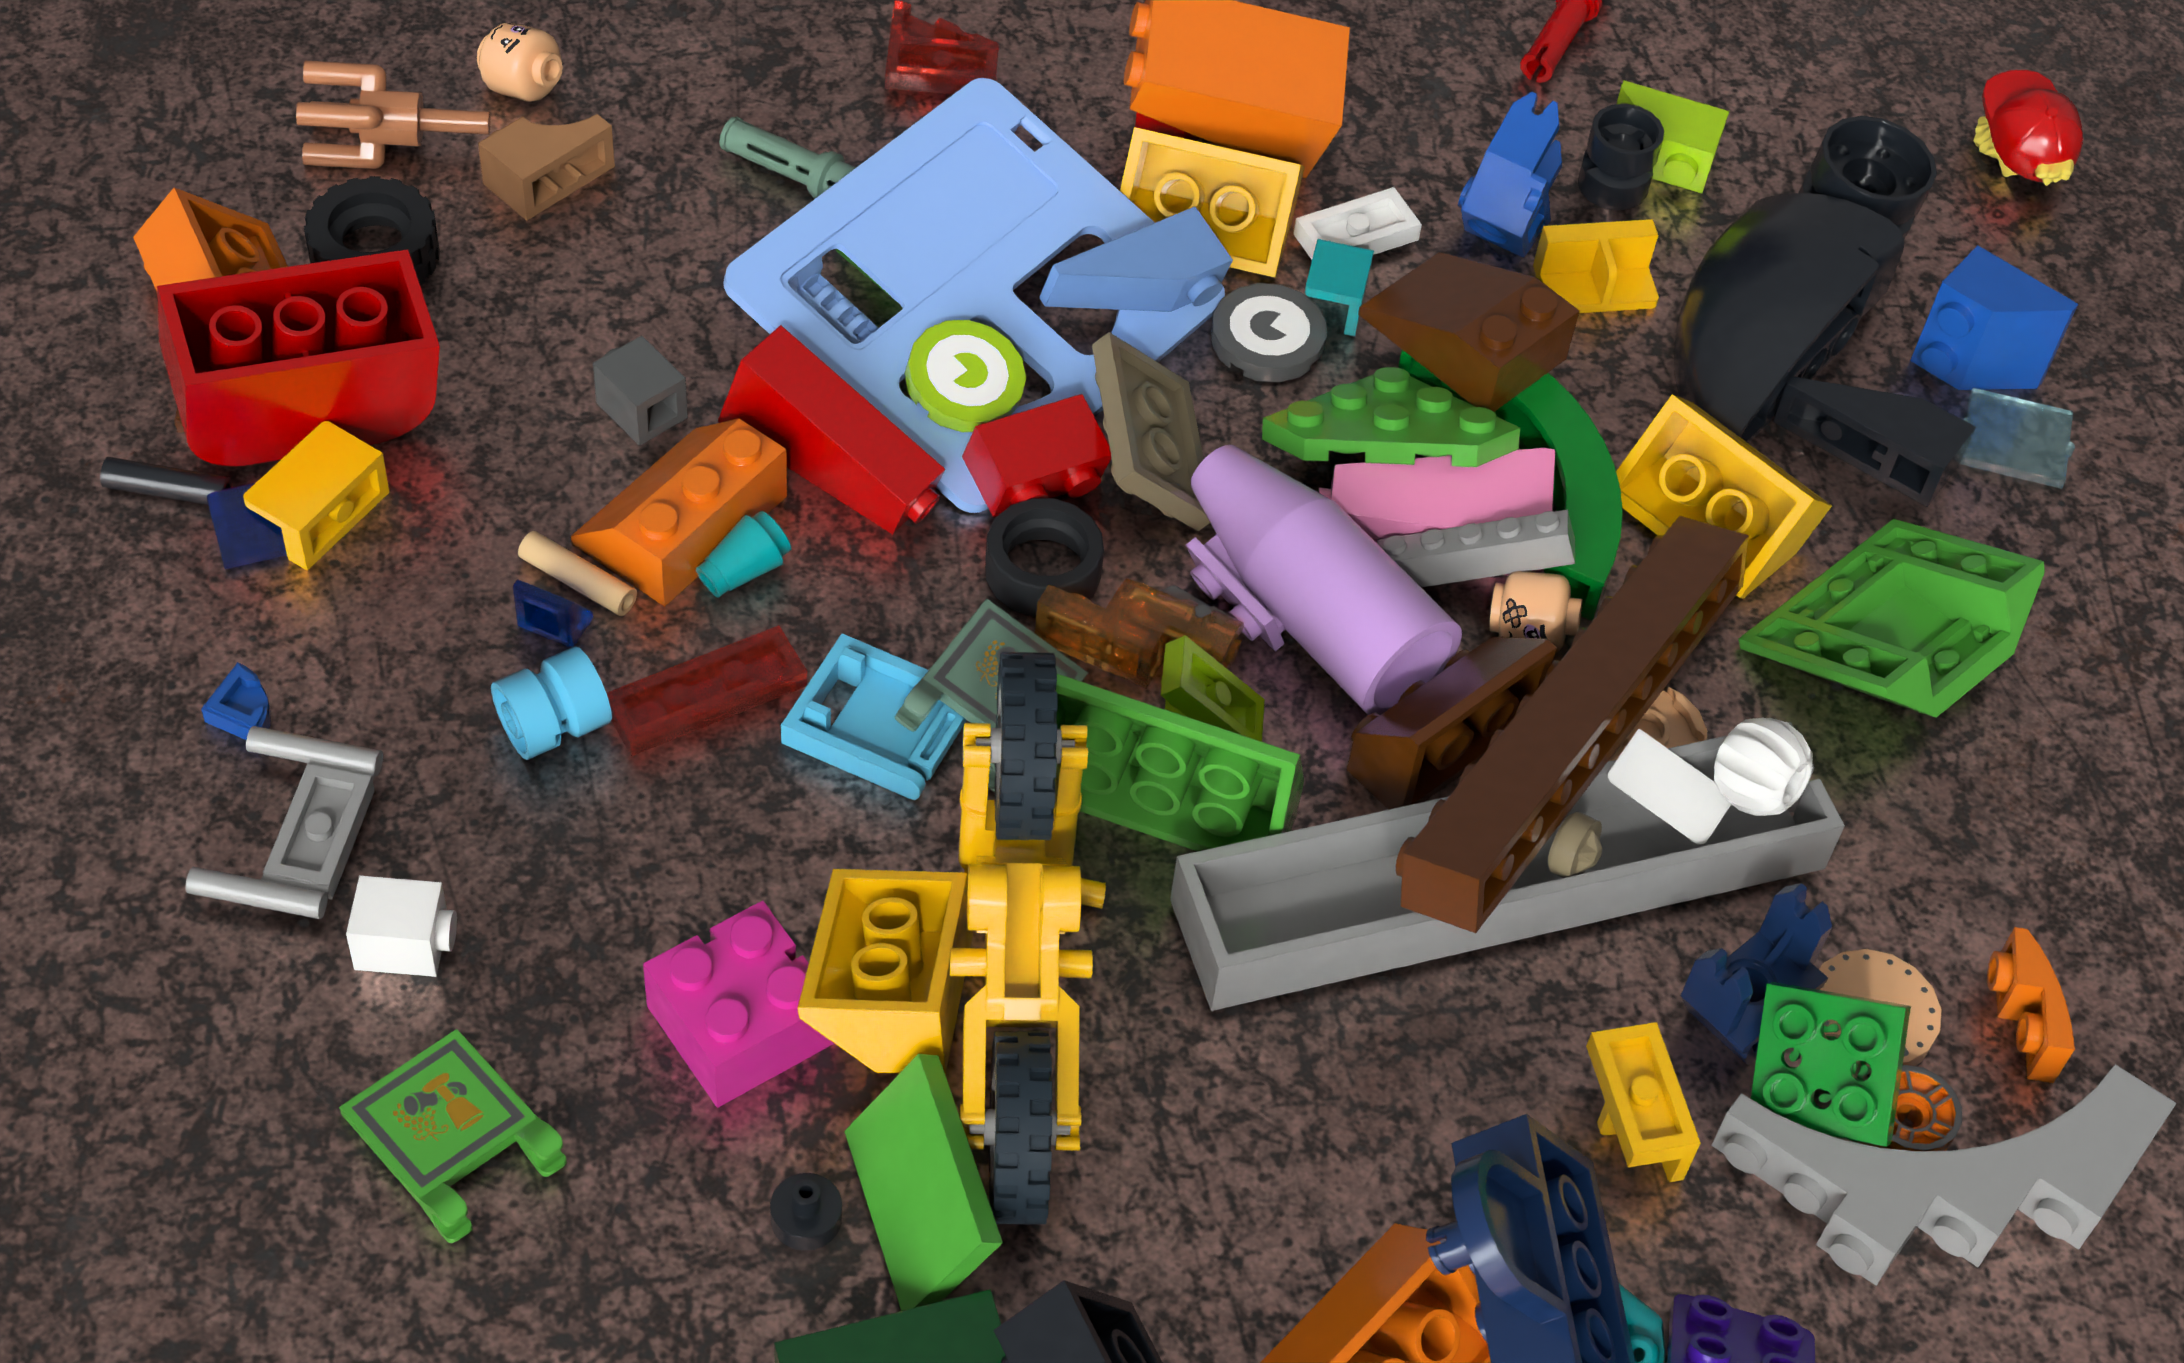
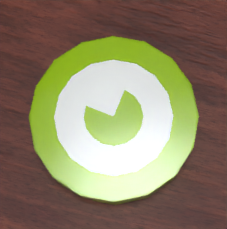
(965, 374)

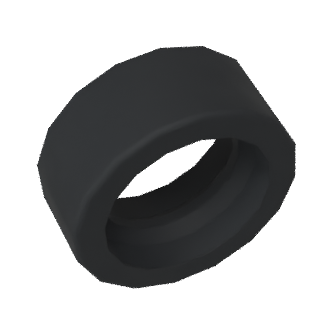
(1042, 520)

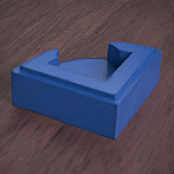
(238, 703)

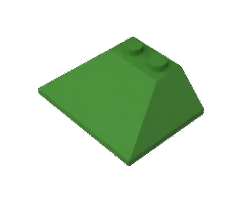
(1905, 617)

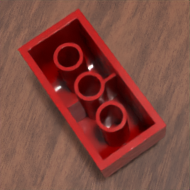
(298, 346)

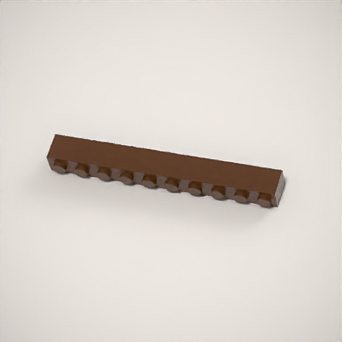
(1570, 726)

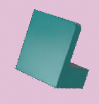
(1340, 276)

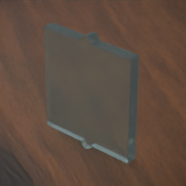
(2018, 438)

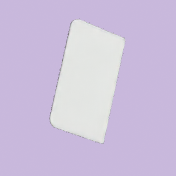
(1669, 787)

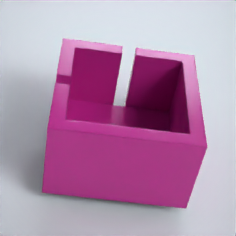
(734, 1003)

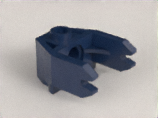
(1780, 953)

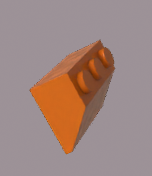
(203, 240)
(686, 507)
(1391, 1311)

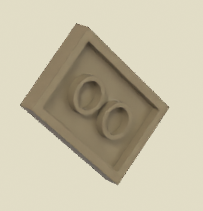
(1149, 429)

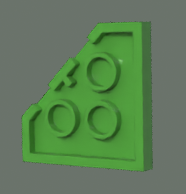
(1391, 422)

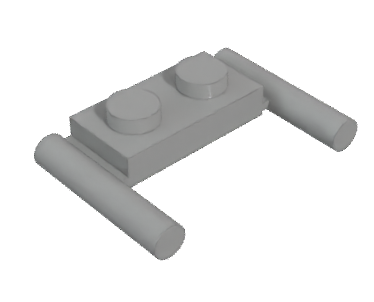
(316, 829)

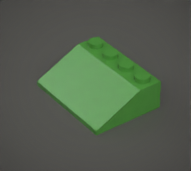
(1178, 773)

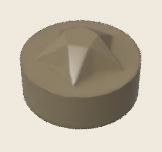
(1575, 846)

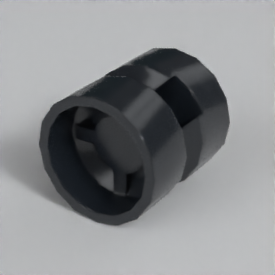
(1620, 156)

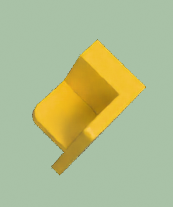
(1599, 264)
(320, 491)
(1643, 1099)

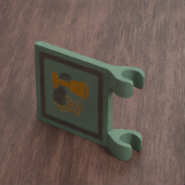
(968, 670)

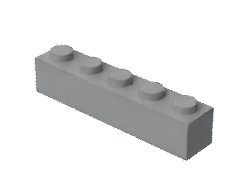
(1484, 548)

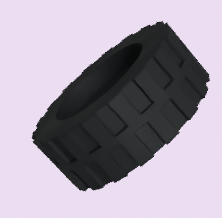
(373, 203)

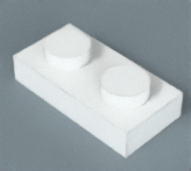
(1370, 222)

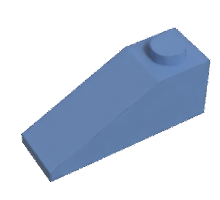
(1145, 270)

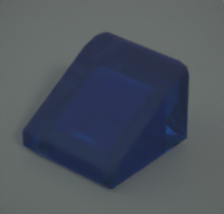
(240, 532)
(549, 614)

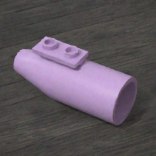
(1311, 570)

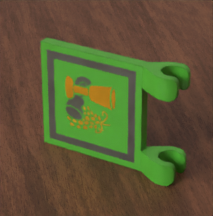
(443, 1121)

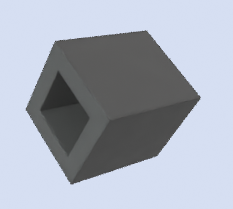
(640, 390)

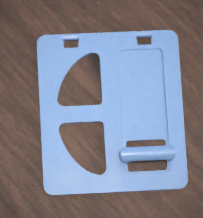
(949, 231)

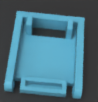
(865, 734)

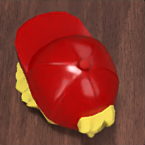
(2029, 127)

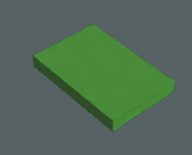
(922, 1185)

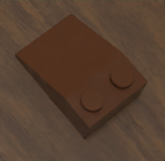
(1475, 326)

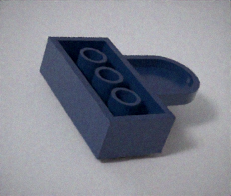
(1536, 1246)

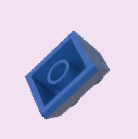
(1992, 326)

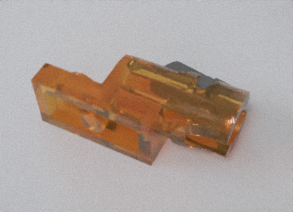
(1134, 628)

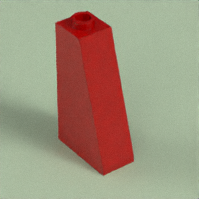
(832, 433)

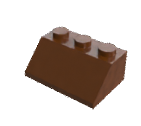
(1447, 721)

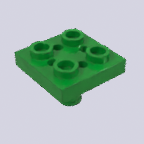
(1869, 1034)

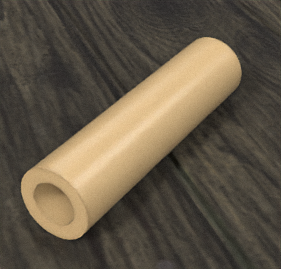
(577, 573)

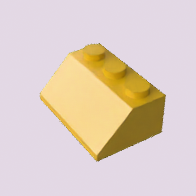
(1238, 193)
(1709, 474)
(884, 965)

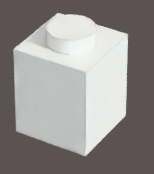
(399, 926)

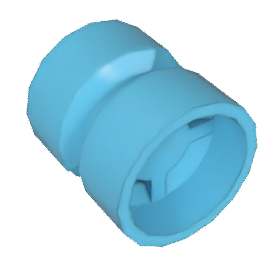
(555, 701)

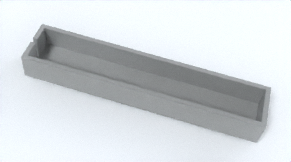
(1328, 895)

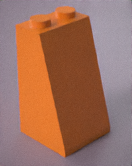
(1240, 75)

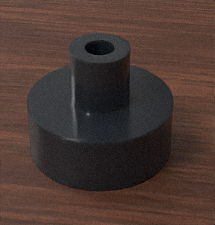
(806, 1211)

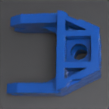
(1511, 189)

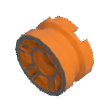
(1930, 1106)

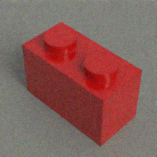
(1038, 454)

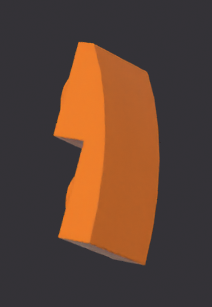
(2033, 996)

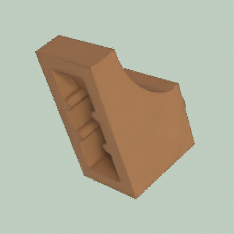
(542, 164)

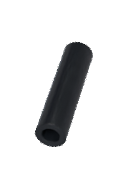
(161, 480)

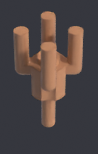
(377, 116)

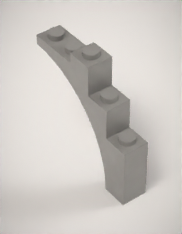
(1961, 1197)

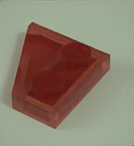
(935, 56)

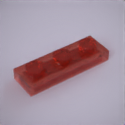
(706, 690)

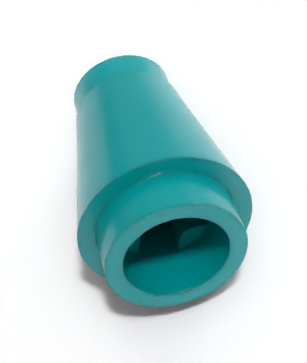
(744, 554)

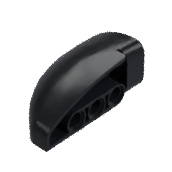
(1778, 302)

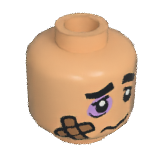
(519, 61)
(1535, 607)

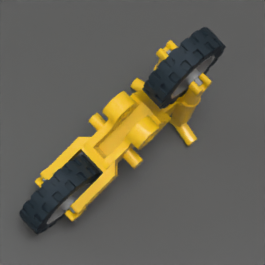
(1022, 900)

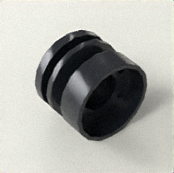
(1874, 167)

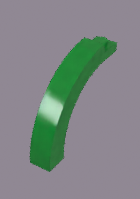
(1582, 476)

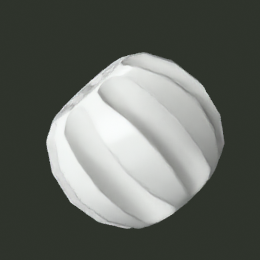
(1763, 766)

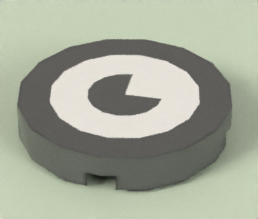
(1268, 332)

